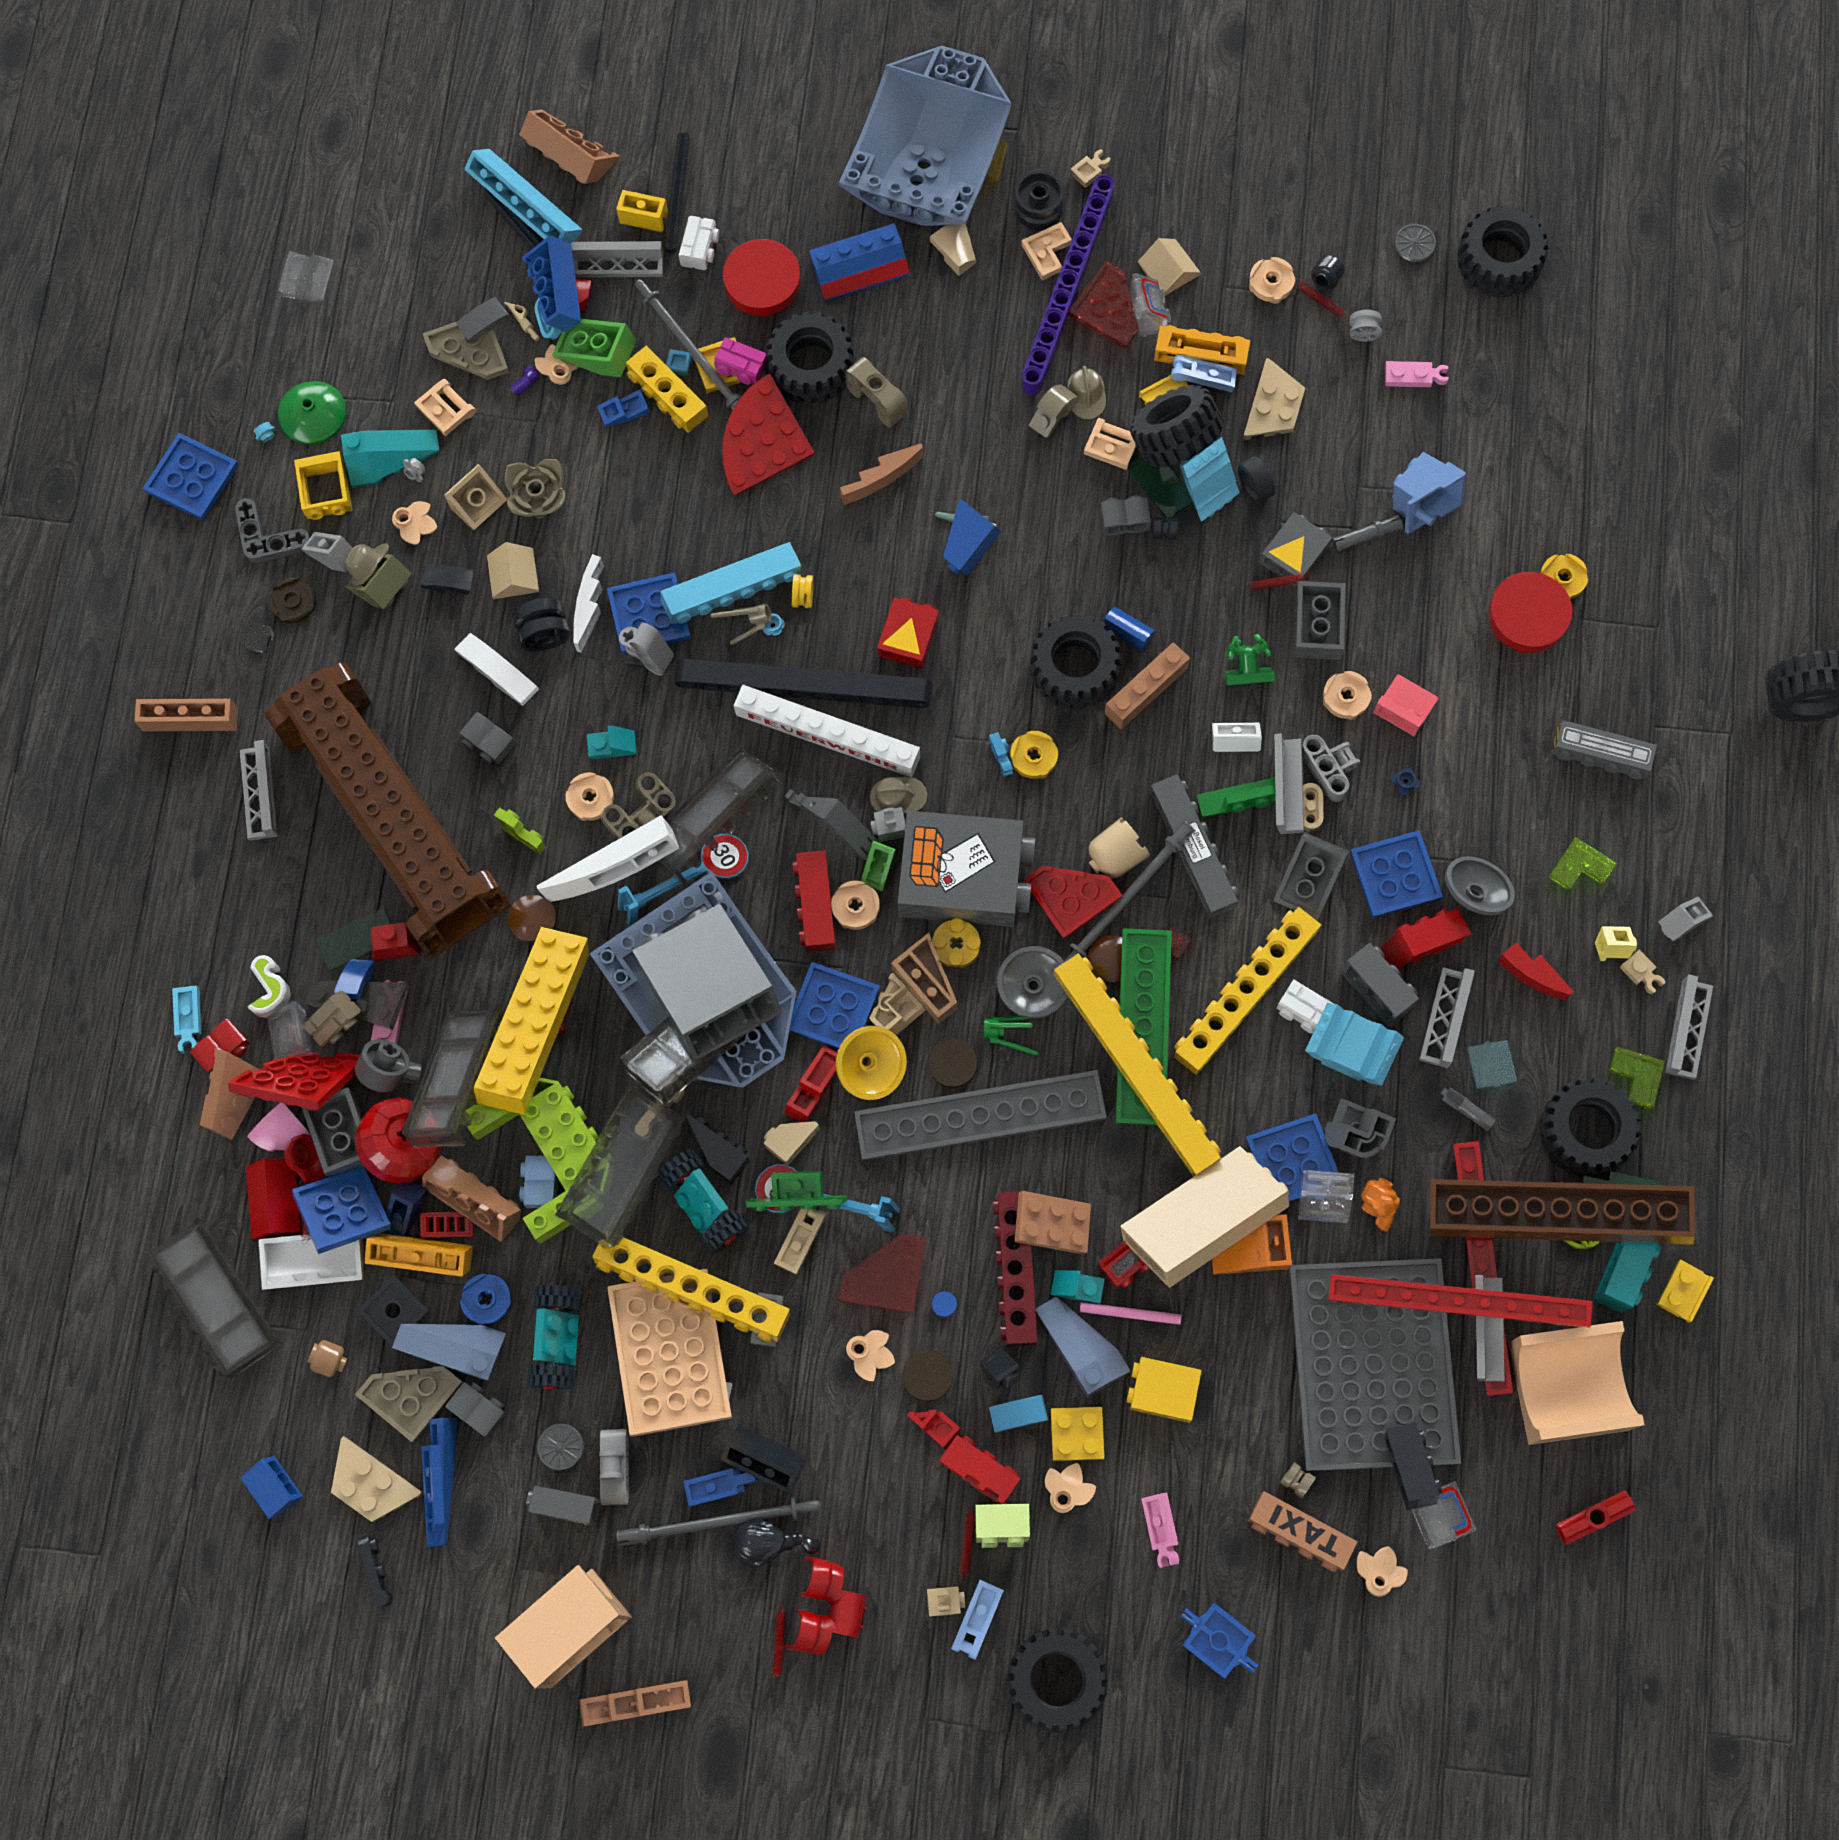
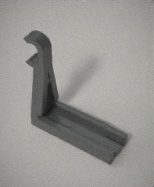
(838, 819)

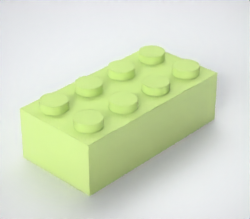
(1002, 1524)

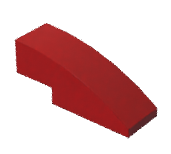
(1534, 973)
(813, 1086)

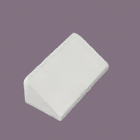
(1236, 737)

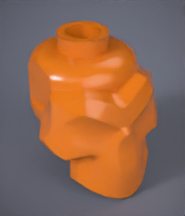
(1380, 1202)

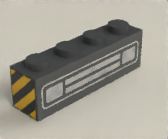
(1604, 750)

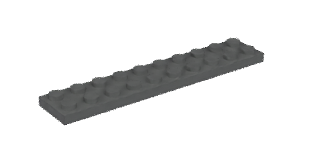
(980, 1115)

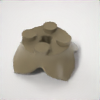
(524, 479)

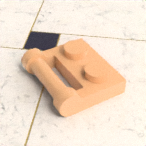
(439, 411)
(1108, 448)

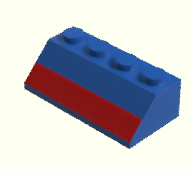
(859, 262)

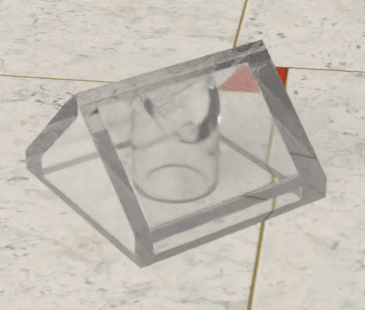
(287, 1031)

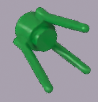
(996, 1027)

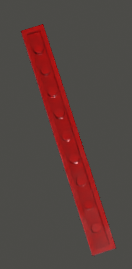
(1480, 1249)
(1461, 1301)

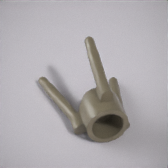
(757, 615)

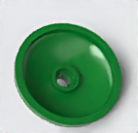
(313, 423)

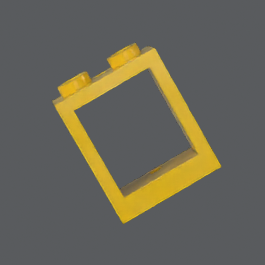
(321, 465)

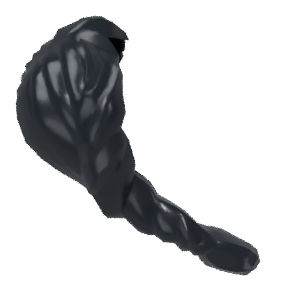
(762, 1541)

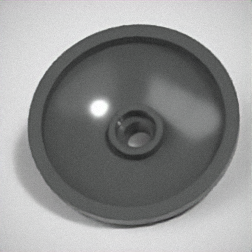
(1479, 886)
(1030, 966)

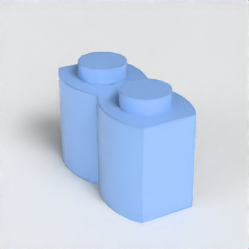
(539, 1183)

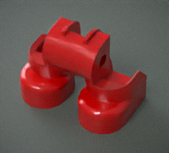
(844, 1611)

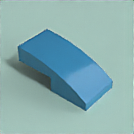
(1018, 1413)

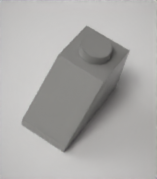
(328, 550)
(1685, 918)

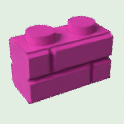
(740, 361)

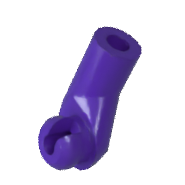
(526, 381)

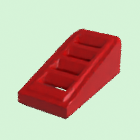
(436, 1217)

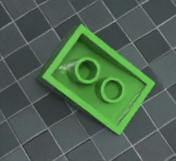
(597, 346)

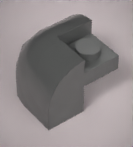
(1358, 1129)

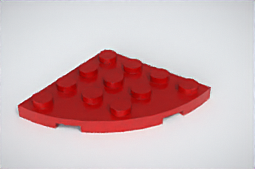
(761, 438)
(298, 1079)

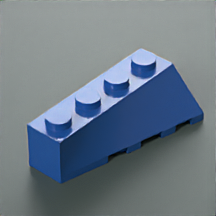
(555, 282)

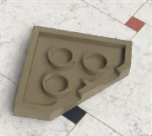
(478, 357)
(409, 1397)

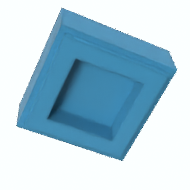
(679, 362)

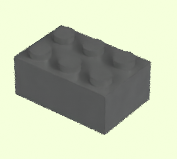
(1319, 620)
(1380, 984)
(334, 1132)

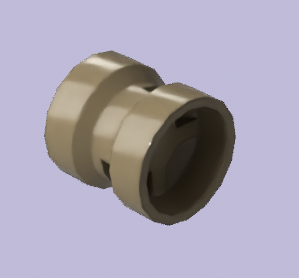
(1291, 1480)

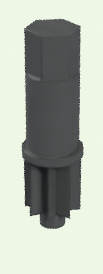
(1467, 1108)

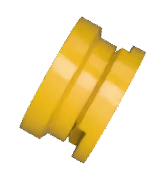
(802, 591)

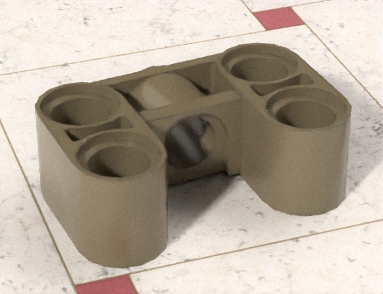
(889, 400)
(645, 813)

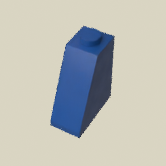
(968, 539)

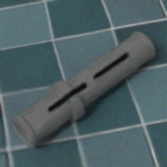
(1373, 531)

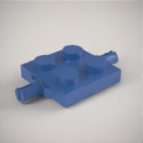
(1219, 1640)

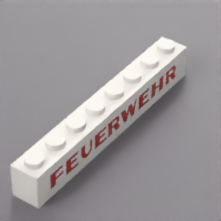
(827, 731)

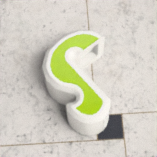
(276, 987)

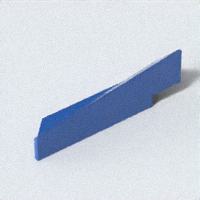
(438, 1478)

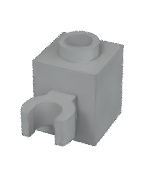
(889, 824)

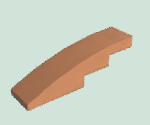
(888, 470)
(634, 1703)

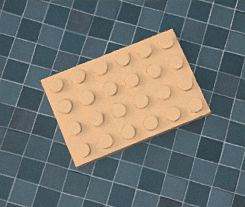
(667, 1360)

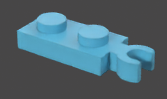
(186, 1015)

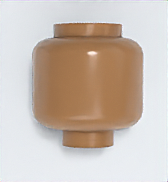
(327, 1358)

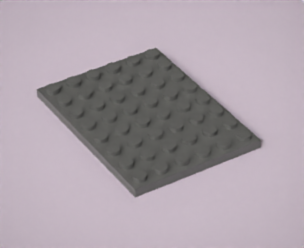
(1370, 1368)

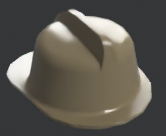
(1091, 392)
(363, 561)
(897, 793)

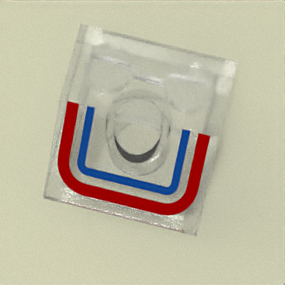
(1148, 305)
(1446, 1519)

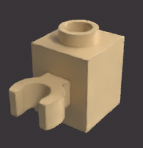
(945, 1601)

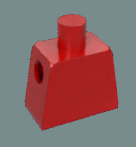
(392, 942)

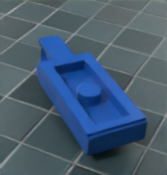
(716, 1486)

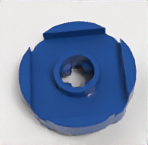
(484, 1313)

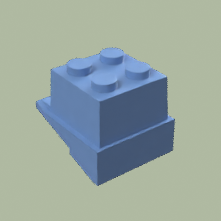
(1427, 491)

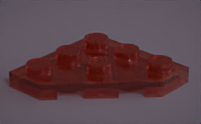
(1107, 306)
(887, 1277)

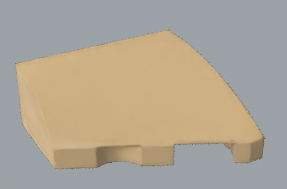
(956, 247)
(896, 1007)

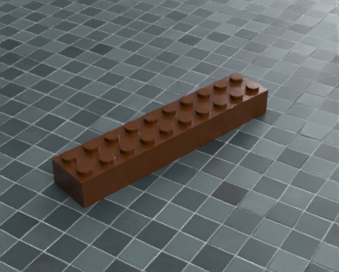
(1563, 1211)

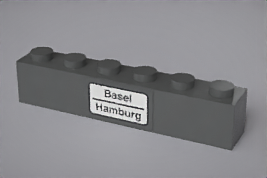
(1197, 853)

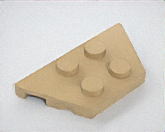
(1275, 403)
(368, 1483)

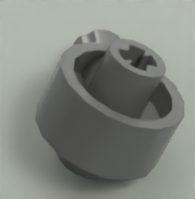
(385, 1066)

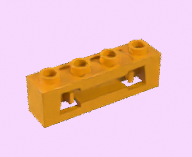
(1202, 347)
(418, 1254)

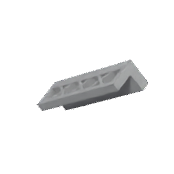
(616, 252)
(1289, 785)
(264, 791)
(1454, 1024)
(1683, 1027)
(1490, 1338)

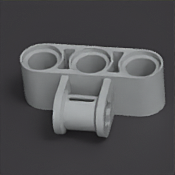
(647, 646)
(1338, 759)
(614, 1467)

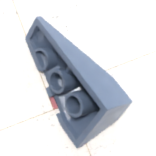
(457, 1347)
(1085, 1351)

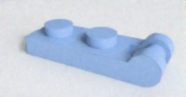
(1203, 373)
(978, 1618)

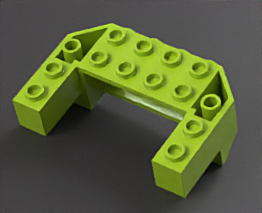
(560, 1136)

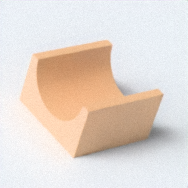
(1572, 1383)
(563, 1627)

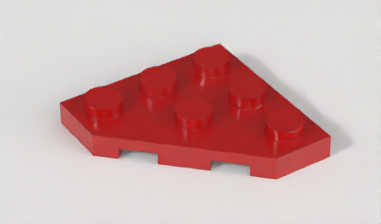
(1072, 896)

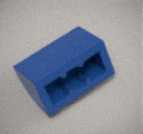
(1129, 629)
(271, 1486)

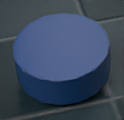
(944, 1304)

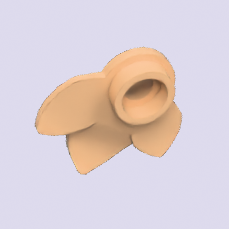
(551, 366)
(417, 524)
(873, 1356)
(1068, 1484)
(1381, 1567)

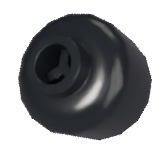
(1327, 272)

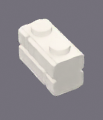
(698, 243)
(1302, 1005)

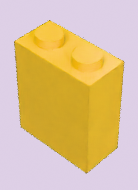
(1164, 1389)

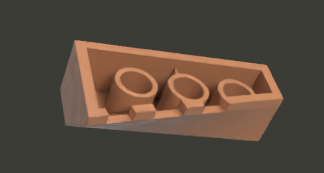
(566, 147)
(471, 1198)

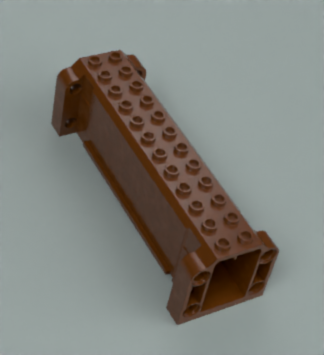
(386, 808)

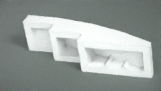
(586, 608)
(496, 669)

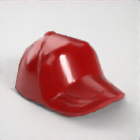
(303, 1158)

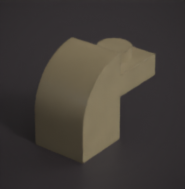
(1051, 408)

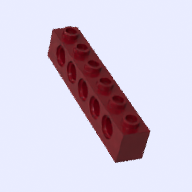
(1027, 1332)

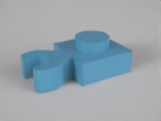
(1000, 749)

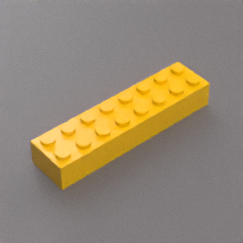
(532, 1021)

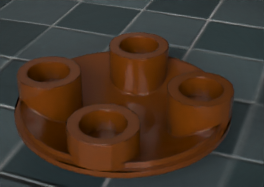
(529, 915)
(1106, 958)

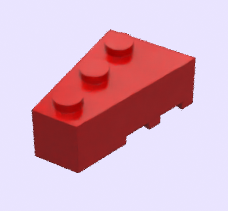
(1425, 938)
(980, 1469)

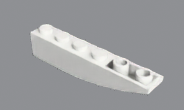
(613, 862)

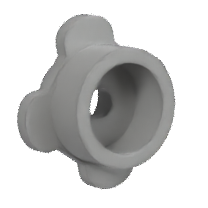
(413, 469)

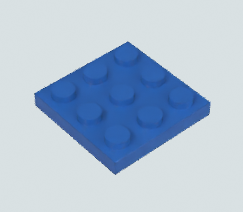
(191, 476)
(641, 603)
(1396, 874)
(832, 1005)
(1290, 1150)
(341, 1209)

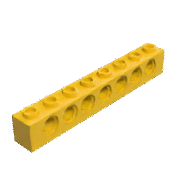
(1196, 1058)
(706, 1284)

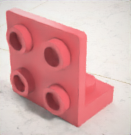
(1405, 705)

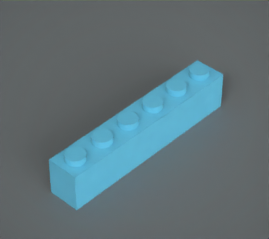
(520, 196)
(730, 583)

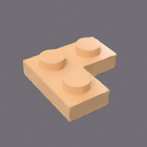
(1042, 246)

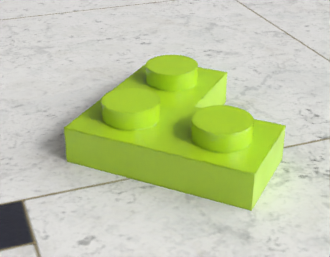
(511, 825)

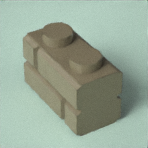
(332, 1018)

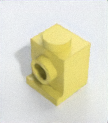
(1615, 942)

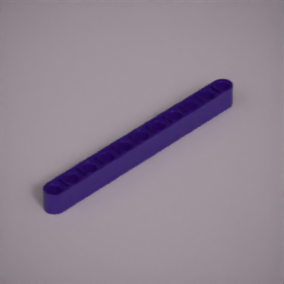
(1064, 292)

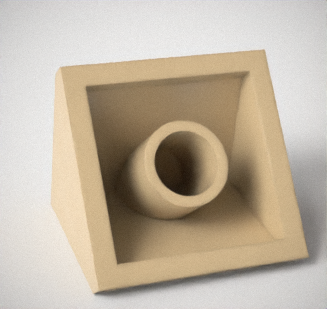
(1168, 265)
(475, 497)
(512, 571)

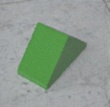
(879, 865)

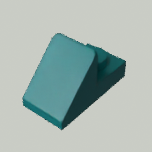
(612, 743)
(1077, 1286)

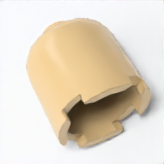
(1116, 850)

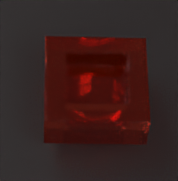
(1179, 943)

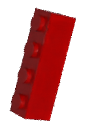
(815, 901)

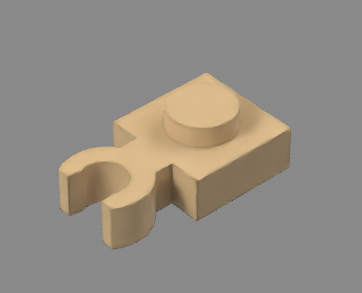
(1088, 170)
(1640, 969)

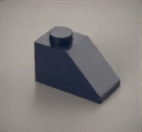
(405, 1207)

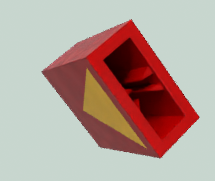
(908, 632)

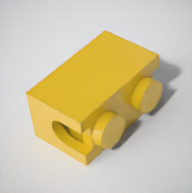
(642, 210)

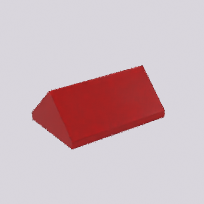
(271, 1199)

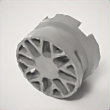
(1365, 325)

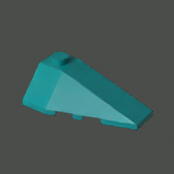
(381, 453)

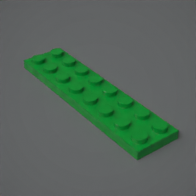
(1146, 1004)

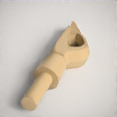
(521, 318)

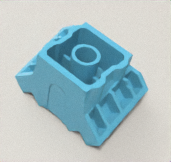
(1210, 479)
(1354, 1045)

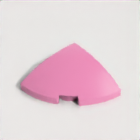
(277, 1129)

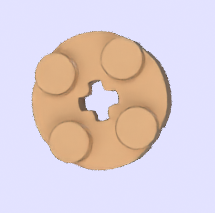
(1272, 291)
(1337, 704)
(577, 792)
(863, 894)

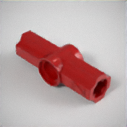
(1609, 1511)

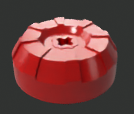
(761, 277)
(1530, 612)
(384, 1147)

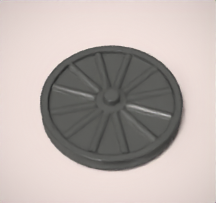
(1415, 242)
(560, 1447)

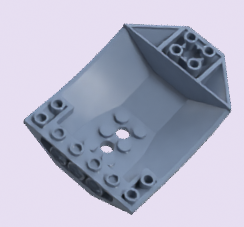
(935, 111)
(752, 1053)

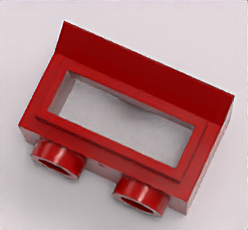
(1121, 1266)

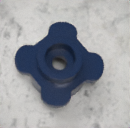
(1405, 774)

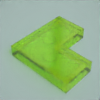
(1578, 859)
(1643, 1070)

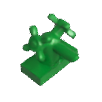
(1248, 663)

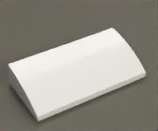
(291, 1263)

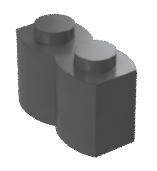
(1125, 515)
(487, 739)
(476, 1409)

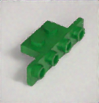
(1237, 798)
(797, 1189)

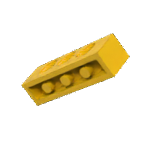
(647, 363)

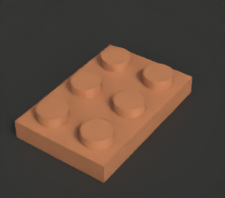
(1052, 1222)

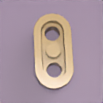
(1314, 807)

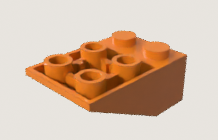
(1261, 1250)

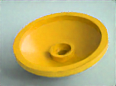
(884, 1066)

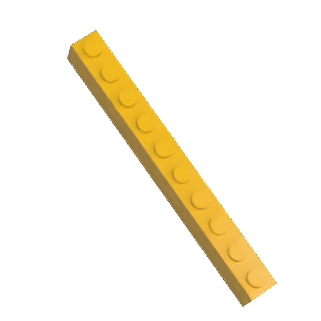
(1137, 1065)

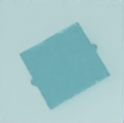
(1492, 1064)

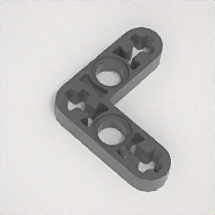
(259, 540)

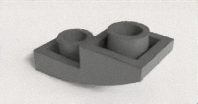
(481, 318)

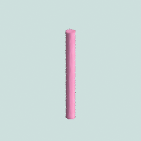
(1130, 1313)

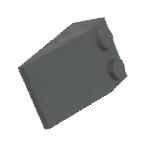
(1311, 875)

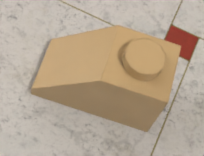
(790, 1139)

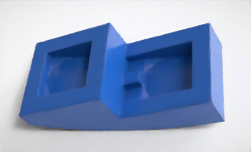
(622, 410)
(354, 977)

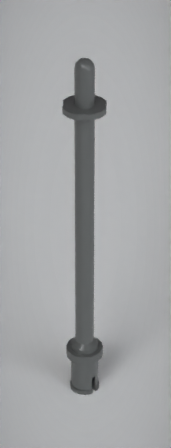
(651, 298)
(1172, 845)
(644, 1533)

